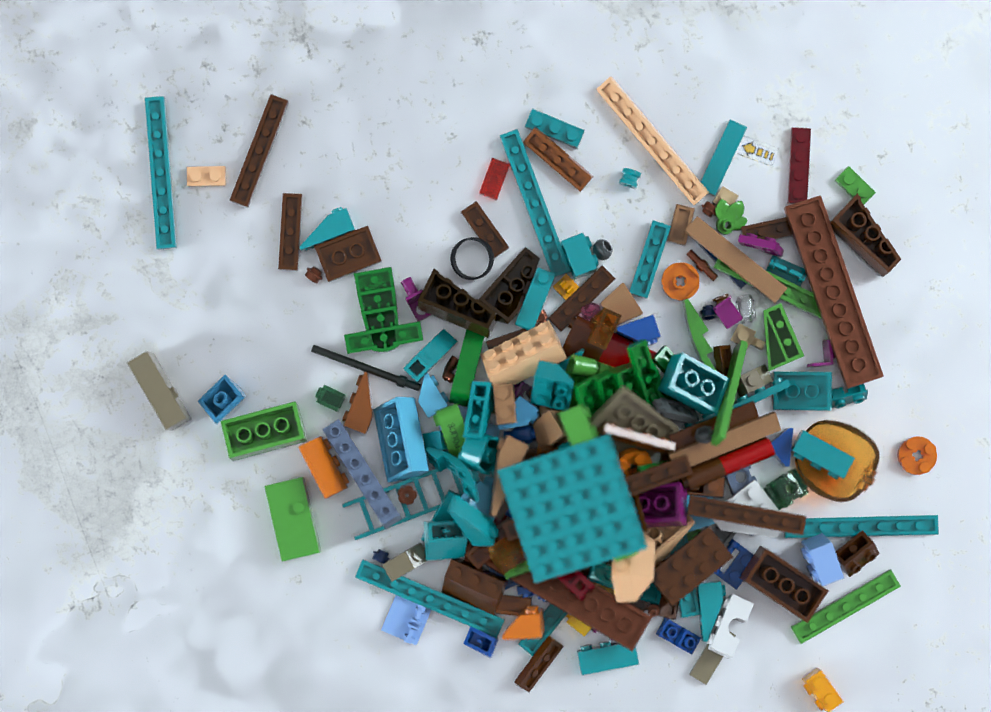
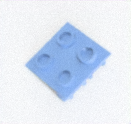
(406, 620)

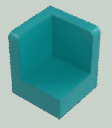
(434, 440)

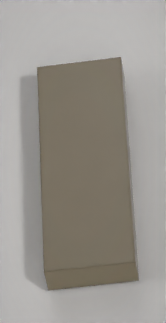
(706, 665)

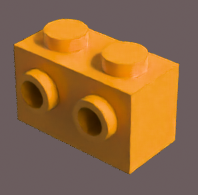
(822, 689)

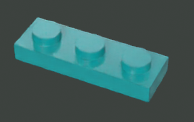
(555, 128)

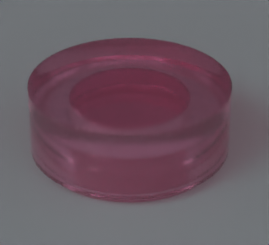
(590, 310)

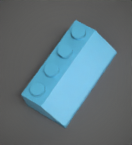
(400, 439)

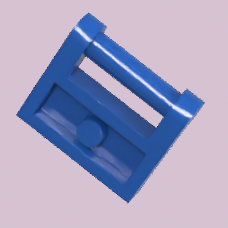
(737, 566)

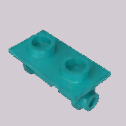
(786, 270)
(854, 395)

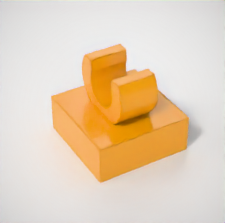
(565, 287)

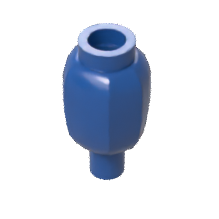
(523, 434)

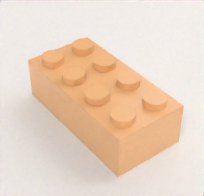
(520, 356)

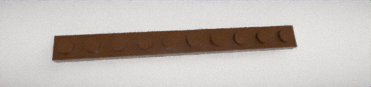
(636, 483)

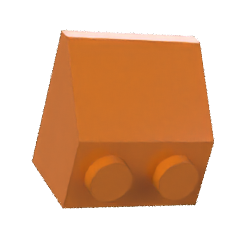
(526, 625)

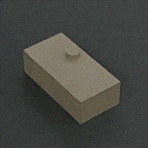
(159, 390)

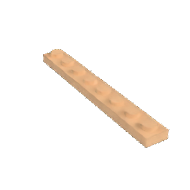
(652, 140)

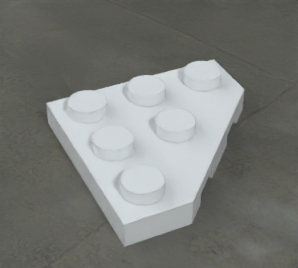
(752, 496)

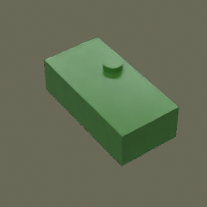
(263, 431)
(292, 519)

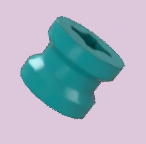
(629, 178)

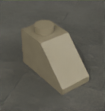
(754, 380)
(405, 562)

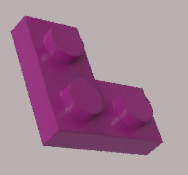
(766, 245)

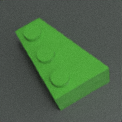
(780, 338)

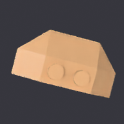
(634, 574)

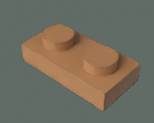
(505, 404)

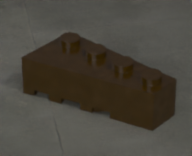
(455, 305)

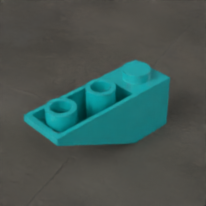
(430, 355)

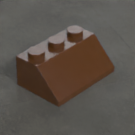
(473, 586)

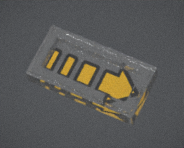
(758, 151)

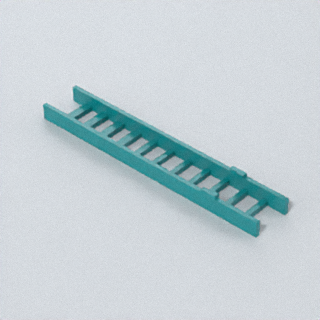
(405, 508)

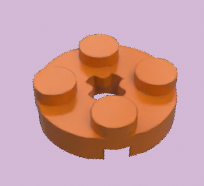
(669, 281)
(926, 449)
(632, 456)

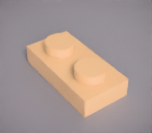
(206, 176)

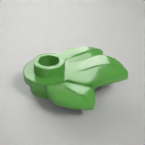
(730, 214)

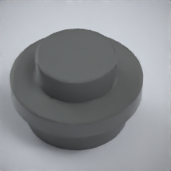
(704, 434)

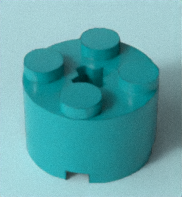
(480, 454)

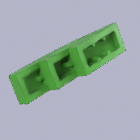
(696, 330)

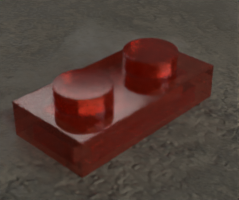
(494, 179)

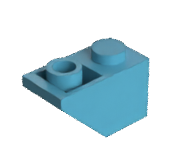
(430, 398)

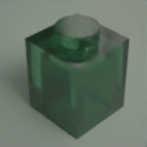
(330, 398)

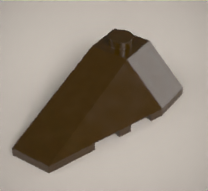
(510, 288)

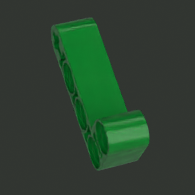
(466, 368)

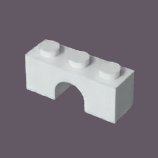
(721, 640)

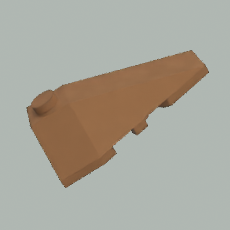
(509, 453)

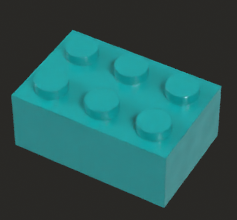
(694, 384)

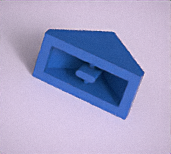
(782, 446)
(481, 641)

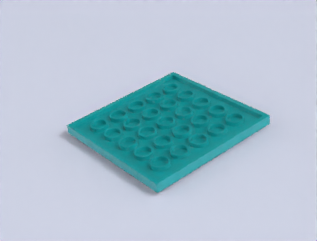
(572, 508)

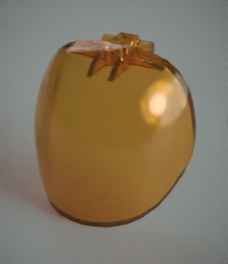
(860, 474)

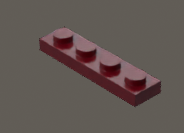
(799, 165)

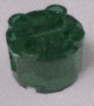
(786, 489)

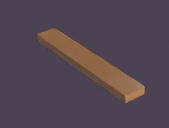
(736, 260)
(735, 438)

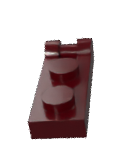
(572, 578)

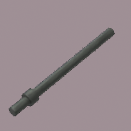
(400, 380)

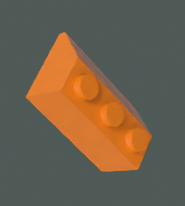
(324, 466)

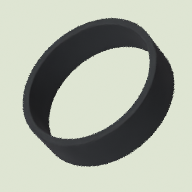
(453, 259)

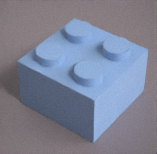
(821, 559)

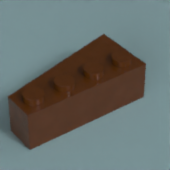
(864, 236)

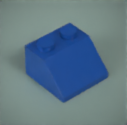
(641, 329)

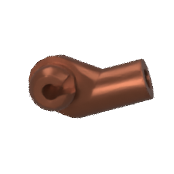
(449, 368)

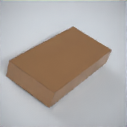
(681, 221)

